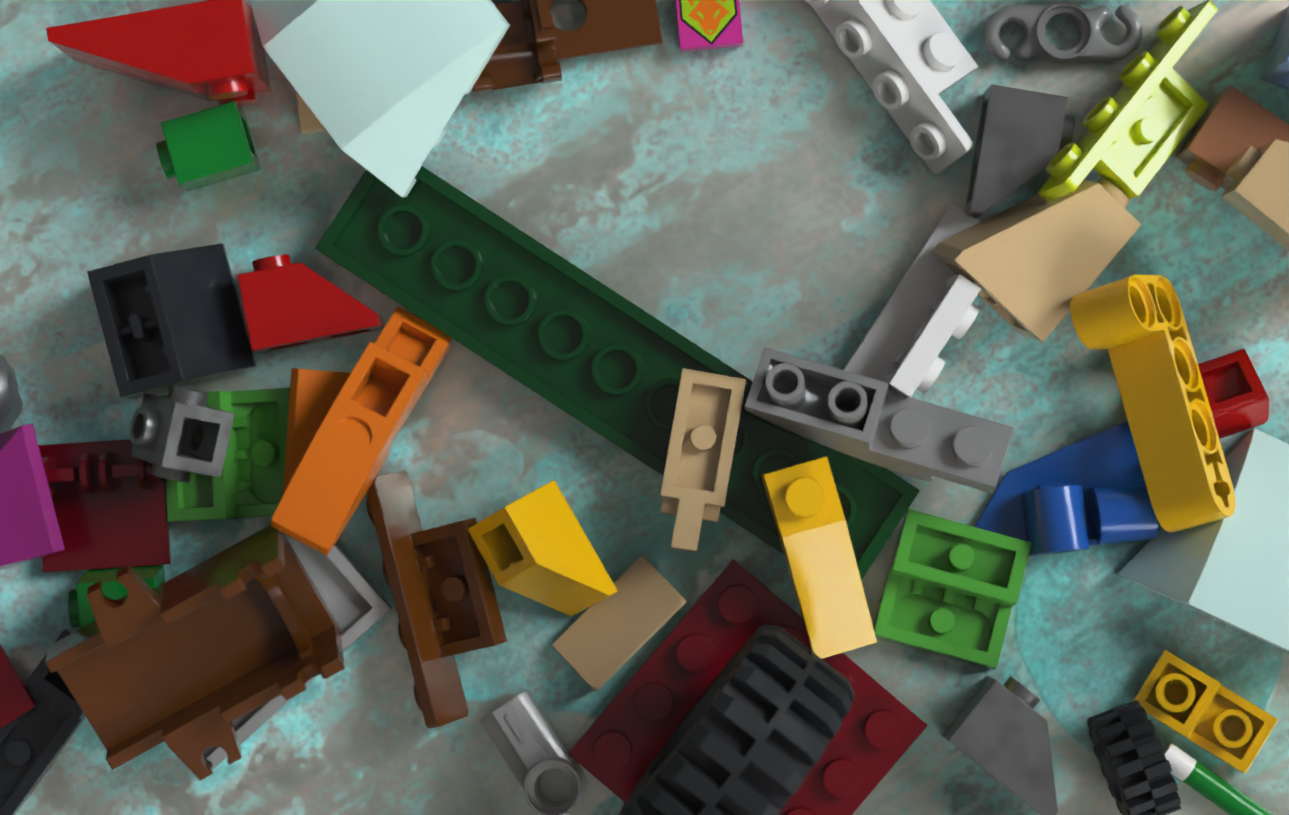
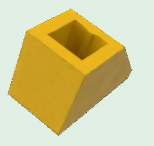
(543, 552)

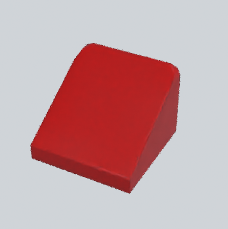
(1234, 393)

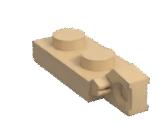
(700, 452)

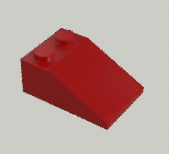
(190, 48)

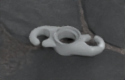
(1035, 44)

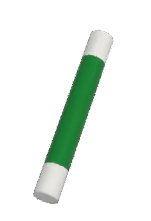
(1210, 784)

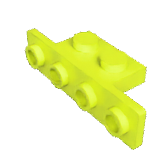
(1144, 120)

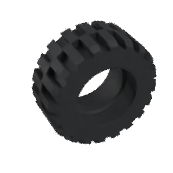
(748, 734)

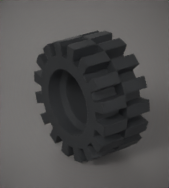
(1133, 761)

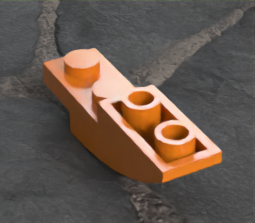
(360, 430)

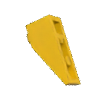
(819, 557)

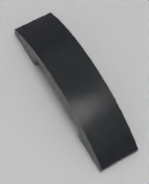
(37, 737)

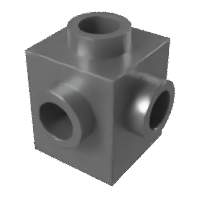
(180, 434)

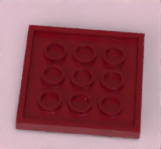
(695, 651)

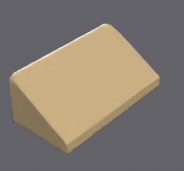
(619, 624)

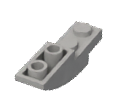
(877, 425)

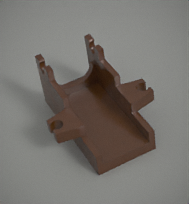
(198, 651)

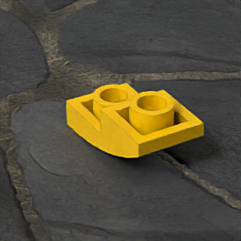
(1205, 712)

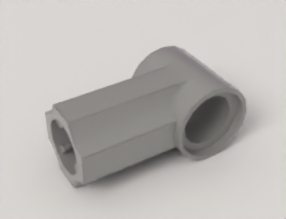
(532, 748)

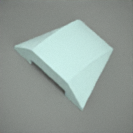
(381, 70)
(1234, 564)

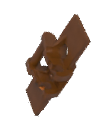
(535, 46)

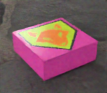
(708, 24)

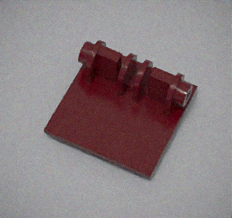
(105, 507)

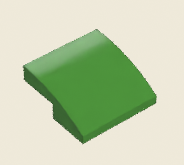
(252, 465)
(951, 589)

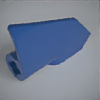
(1076, 497)

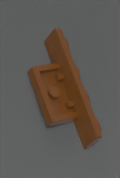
(438, 592)

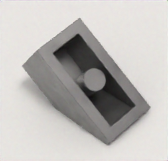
(1014, 142)
(1008, 741)

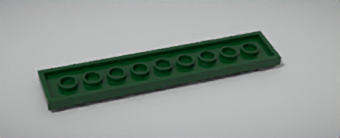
(578, 344)

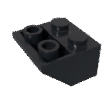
(171, 319)

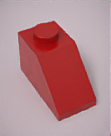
(297, 307)

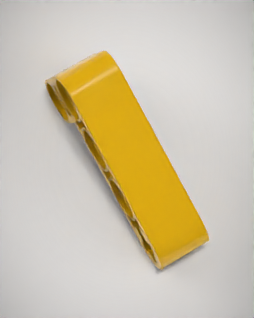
(1161, 396)

